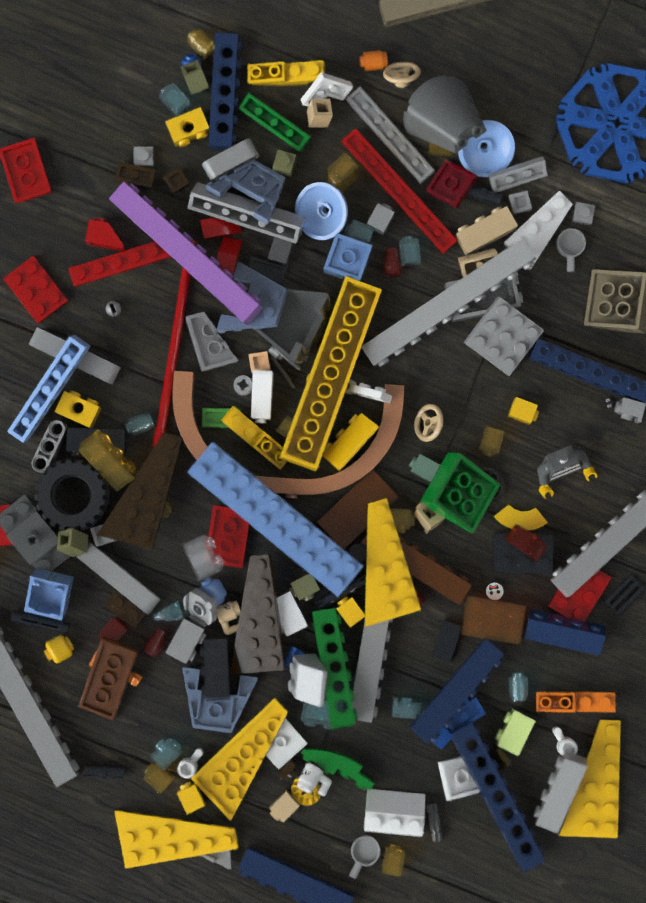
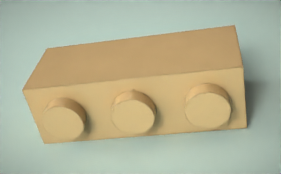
(486, 230)

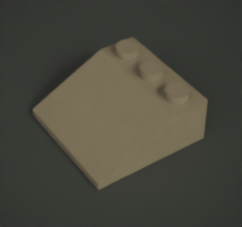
(617, 301)

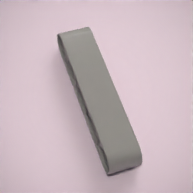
(90, 363)
(119, 578)

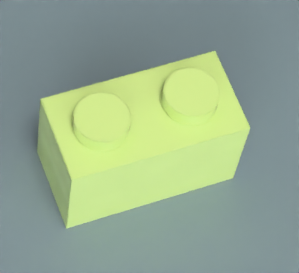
(514, 732)

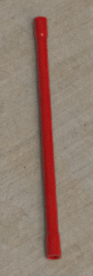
(173, 354)

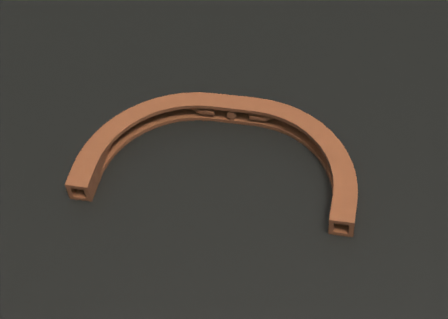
(392, 412)

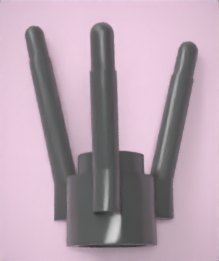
(277, 355)

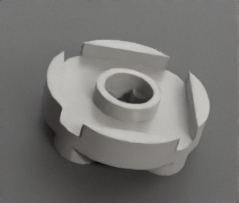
(201, 607)

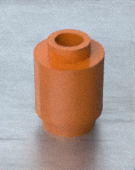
(373, 60)

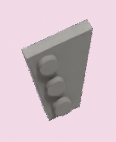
(209, 346)

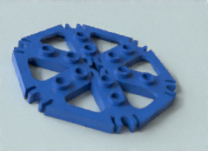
(599, 120)

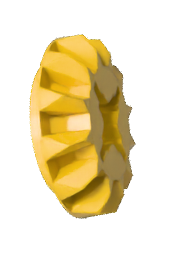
(305, 799)

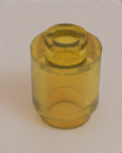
(200, 42)

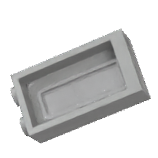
(507, 292)

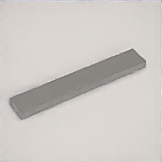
(390, 135)

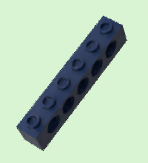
(223, 43)

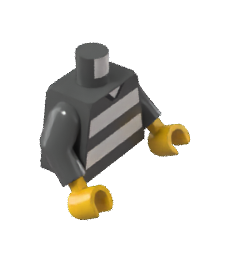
(562, 464)

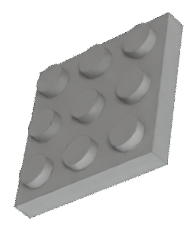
(503, 336)

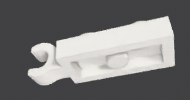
(364, 391)

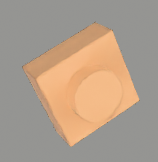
(259, 361)

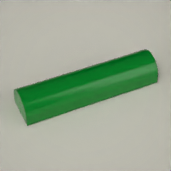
(274, 122)

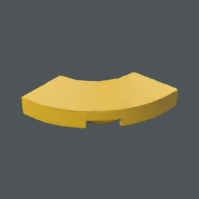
(526, 519)

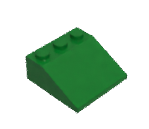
(460, 492)

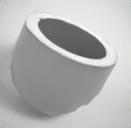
(117, 307)

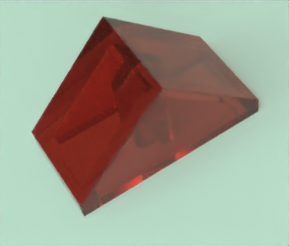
(526, 542)

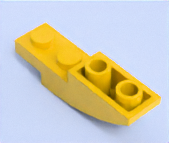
(285, 73)
(254, 436)

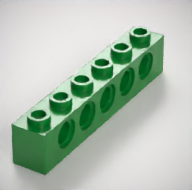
(330, 618)

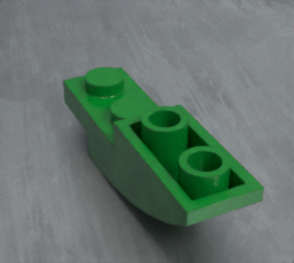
(331, 761)

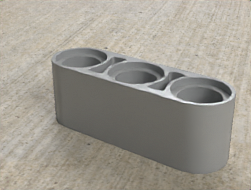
(230, 159)
(49, 436)

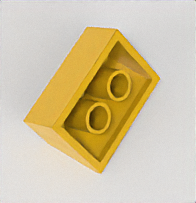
(349, 441)

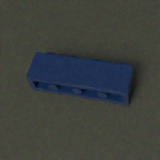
(564, 632)

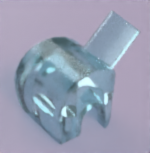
(169, 613)

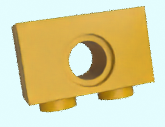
(196, 119)
(86, 417)

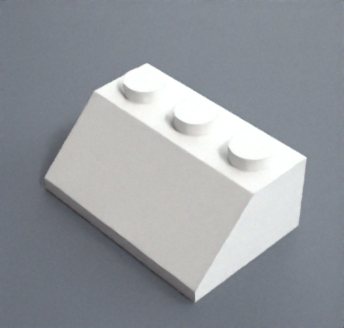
(394, 812)

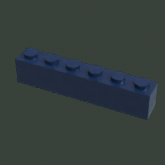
(456, 691)
(290, 879)

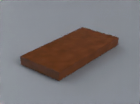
(350, 513)
(108, 678)

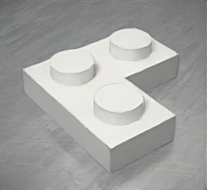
(326, 86)

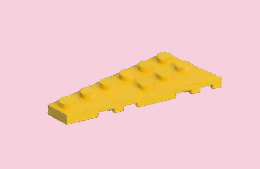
(387, 574)
(235, 765)
(597, 797)
(162, 839)

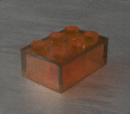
(493, 620)

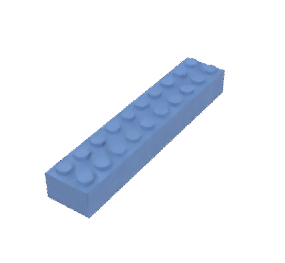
(275, 518)

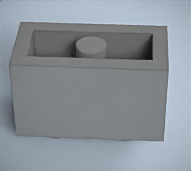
(185, 641)

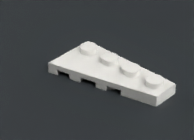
(542, 225)

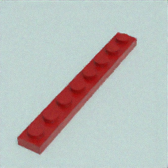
(399, 191)

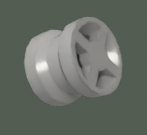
(243, 388)

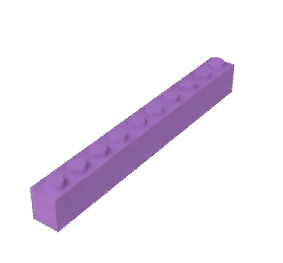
(188, 255)

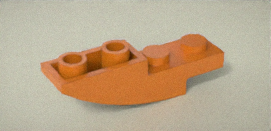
(575, 701)

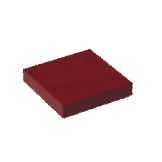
(451, 183)

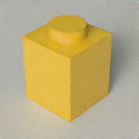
(523, 411)
(350, 611)
(191, 797)

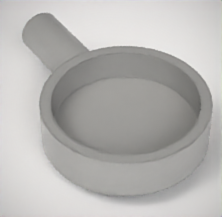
(570, 245)
(364, 852)

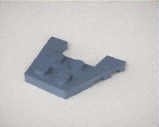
(255, 181)
(271, 296)
(219, 714)

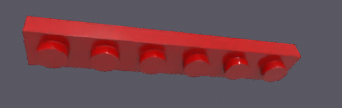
(117, 263)

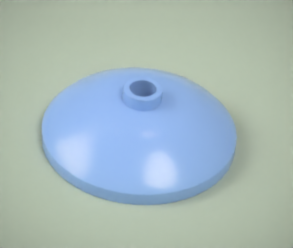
(496, 153)
(312, 205)

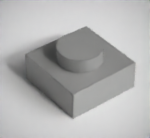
(144, 156)
(520, 202)
(583, 213)

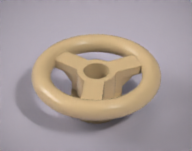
(401, 76)
(430, 423)

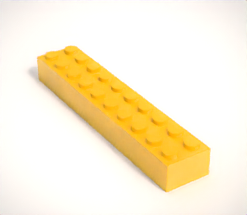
(330, 374)

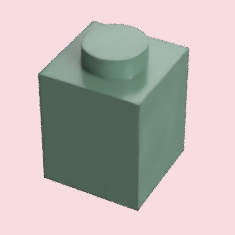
(424, 467)

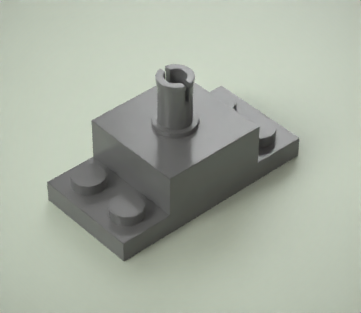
(31, 534)

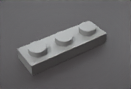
(518, 174)

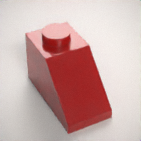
(102, 235)
(229, 254)

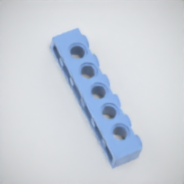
(49, 388)

